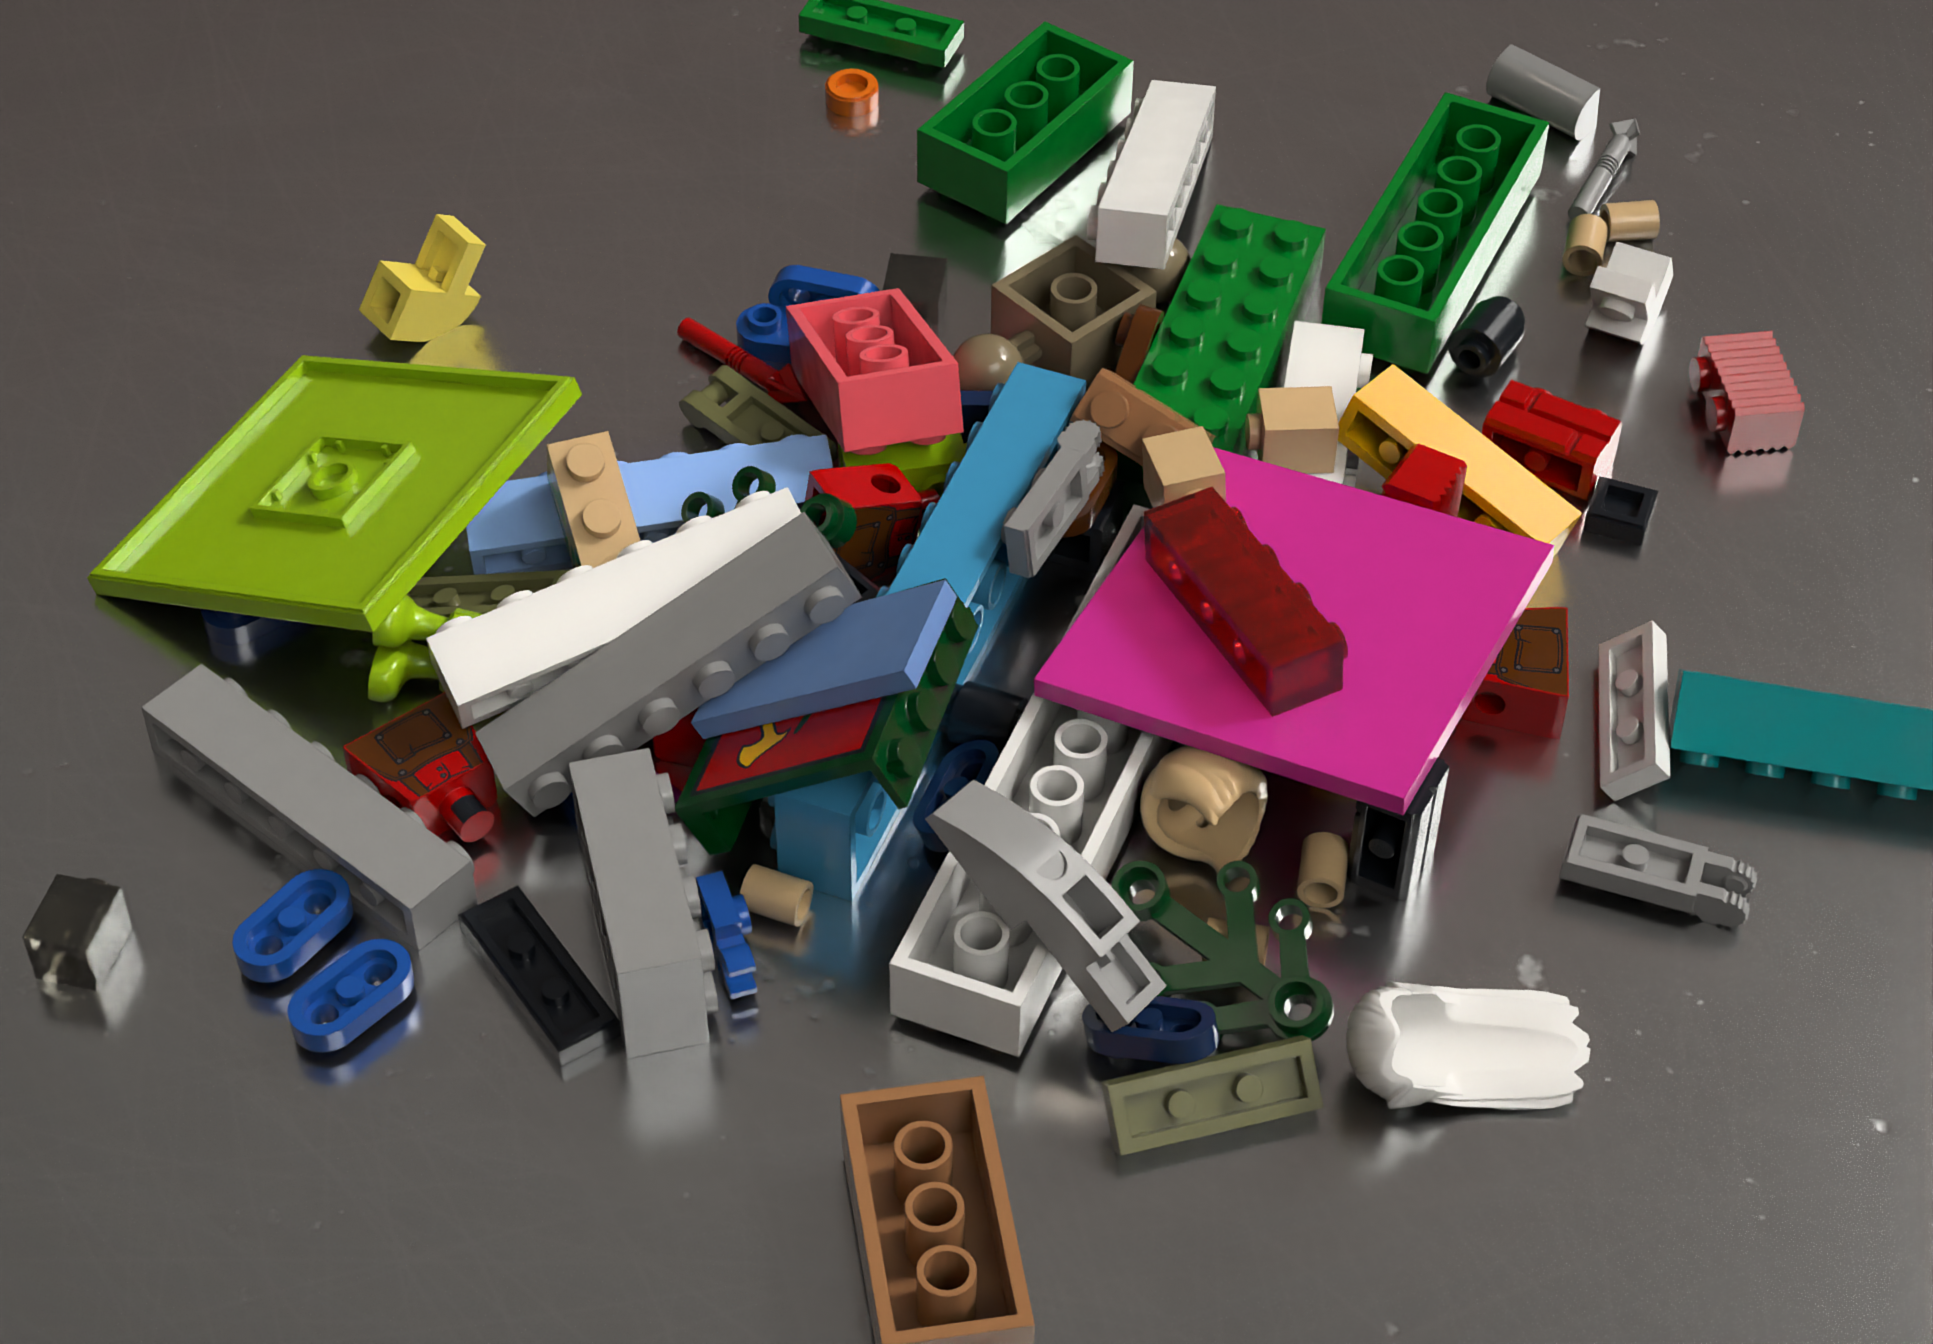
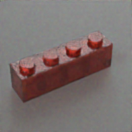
(1245, 601)

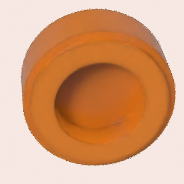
(851, 92)

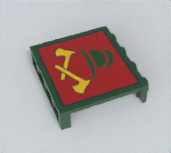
(874, 735)

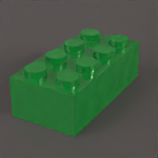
(1024, 122)

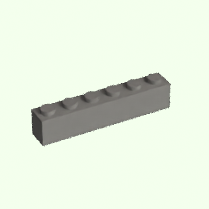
(669, 663)
(311, 805)

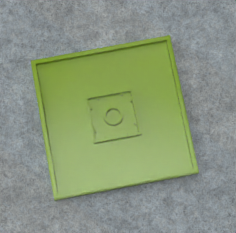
(336, 490)

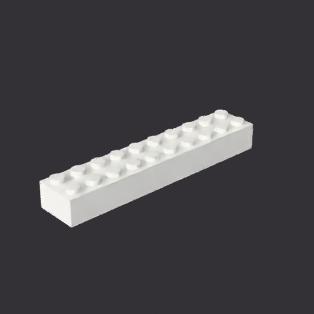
(1085, 783)

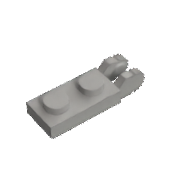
(1054, 499)
(1658, 870)

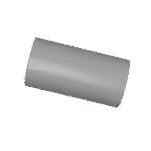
(1544, 92)

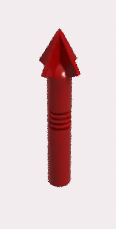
(780, 384)

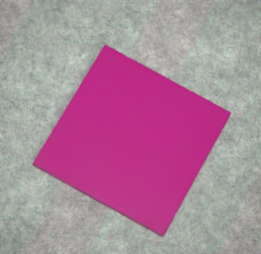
(1408, 587)

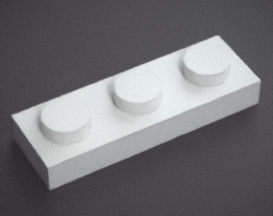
(1633, 711)

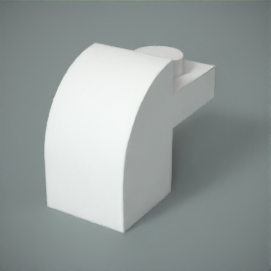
(1629, 293)

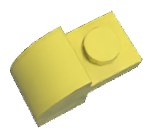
(432, 294)

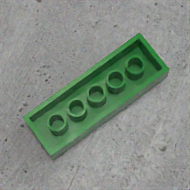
(1436, 230)
(1231, 323)

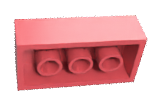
(875, 371)

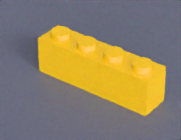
(1497, 490)

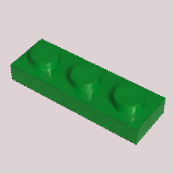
(884, 28)

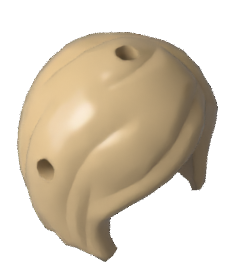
(1203, 806)

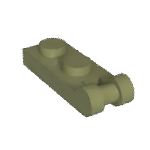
(749, 414)

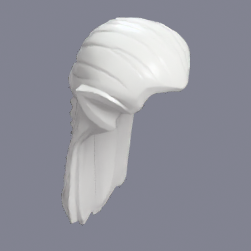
(1467, 1047)

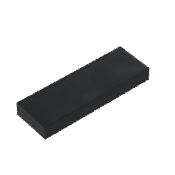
(540, 975)

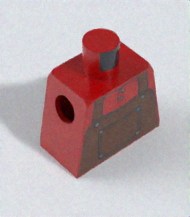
(885, 508)
(1529, 677)
(430, 768)

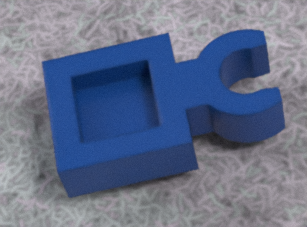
(727, 923)

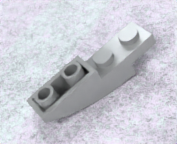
(1042, 880)

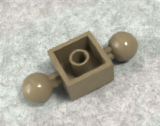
(1063, 314)

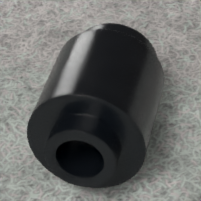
(1487, 336)
(981, 714)

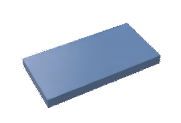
(858, 657)

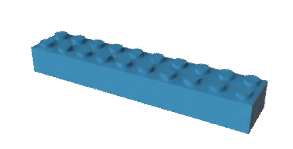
(838, 826)

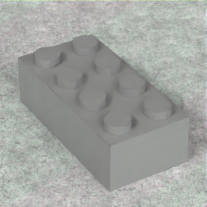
(644, 902)

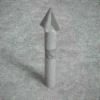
(1622, 142)

